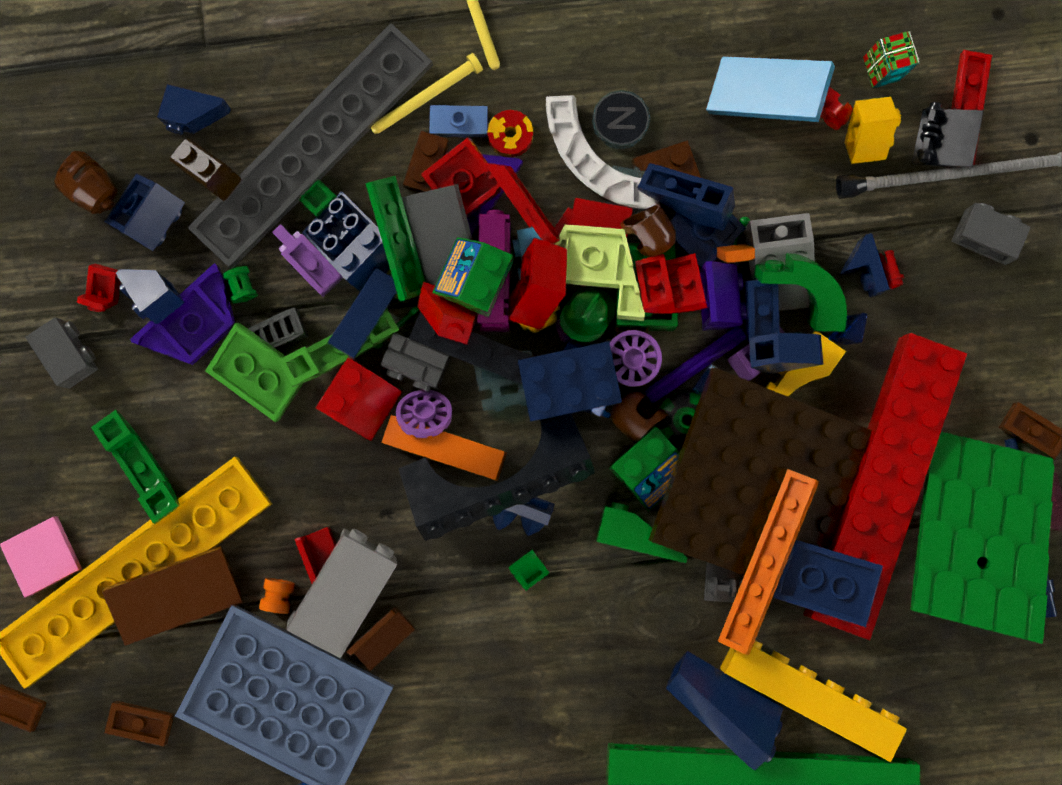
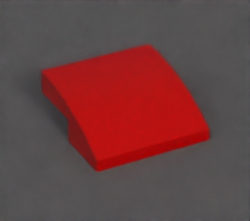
(670, 284)

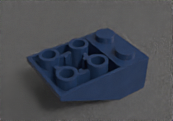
(348, 241)

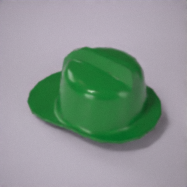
(587, 314)

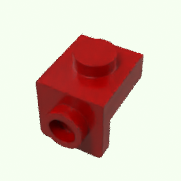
(101, 288)

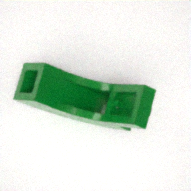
(826, 297)

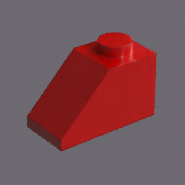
(446, 317)

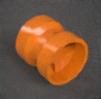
(276, 595)

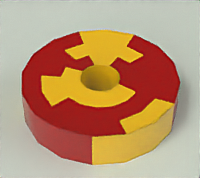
(514, 145)

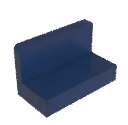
(761, 309)

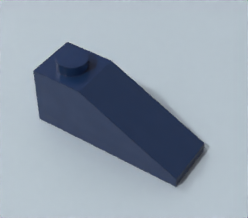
(689, 195)

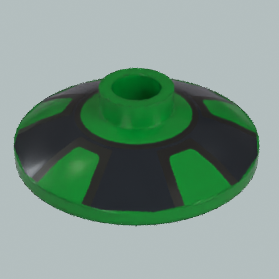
(676, 407)

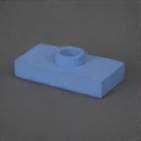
(458, 121)

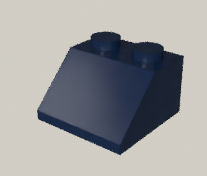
(145, 212)

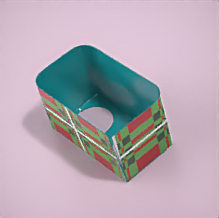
(895, 63)

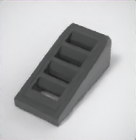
(292, 314)

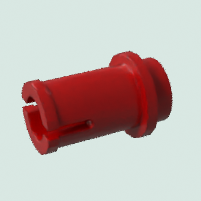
(891, 270)

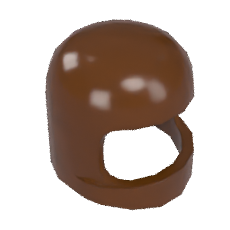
(654, 230)
(633, 417)

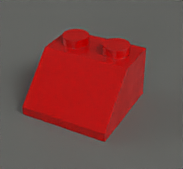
(359, 399)

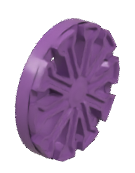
(635, 358)
(424, 413)

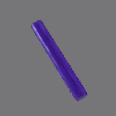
(695, 364)

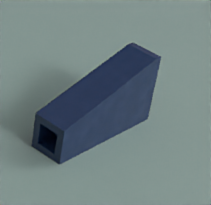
(728, 708)

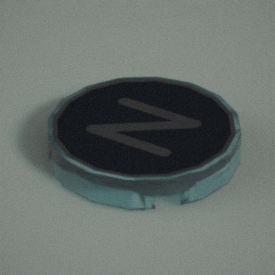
(621, 119)

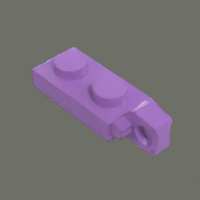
(307, 260)

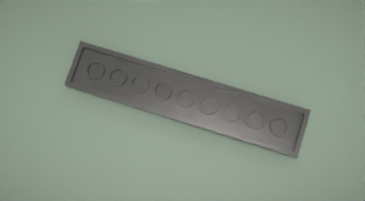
(311, 145)

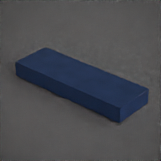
(364, 314)

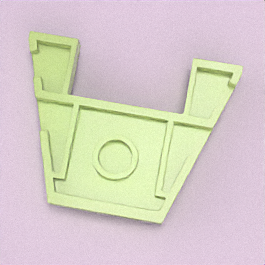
(603, 260)

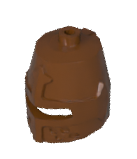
(91, 189)

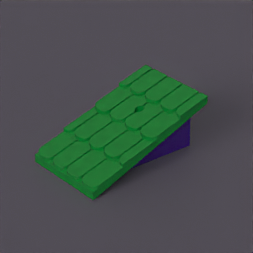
(985, 537)

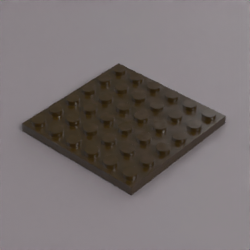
(736, 464)

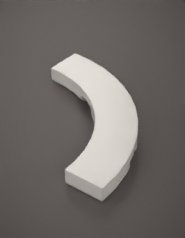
(584, 161)

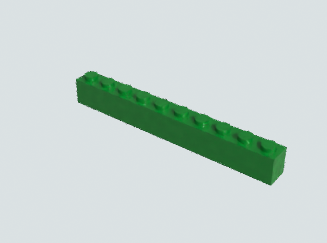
(719, 766)

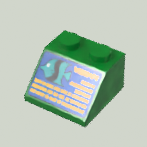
(474, 275)
(647, 468)

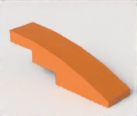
(448, 450)

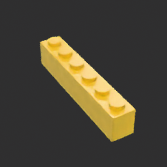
(816, 700)

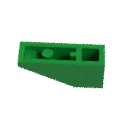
(632, 533)

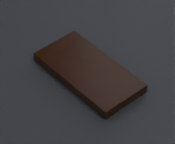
(172, 595)

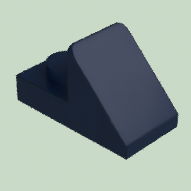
(867, 259)

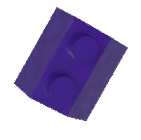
(722, 296)

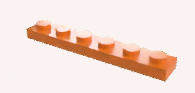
(768, 562)

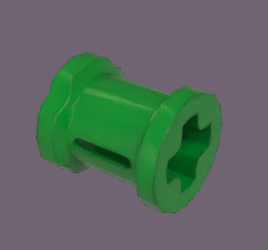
(240, 274)

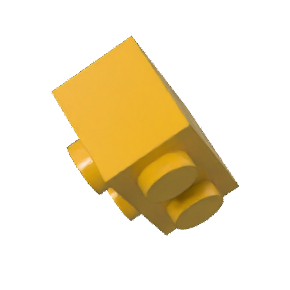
(872, 129)

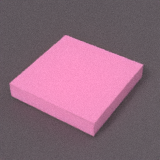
(40, 556)

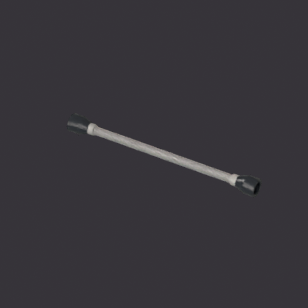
(853, 185)

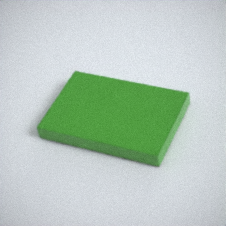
(253, 372)

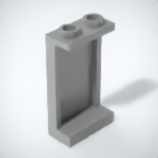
(343, 592)

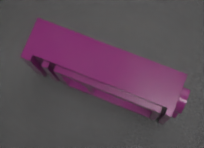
(496, 231)

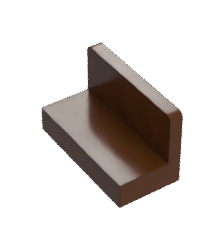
(382, 638)

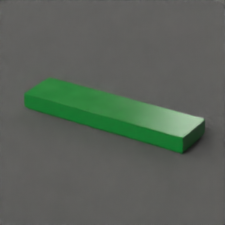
(396, 237)

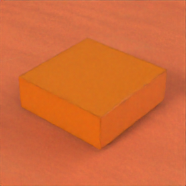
(736, 253)

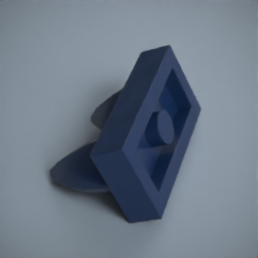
(533, 515)

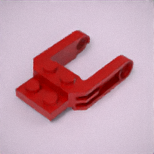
(483, 181)

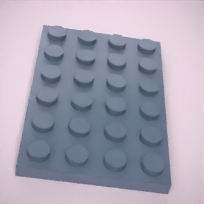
(284, 700)

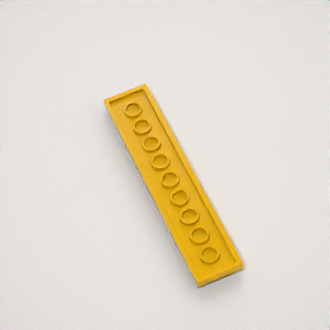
(78, 608)

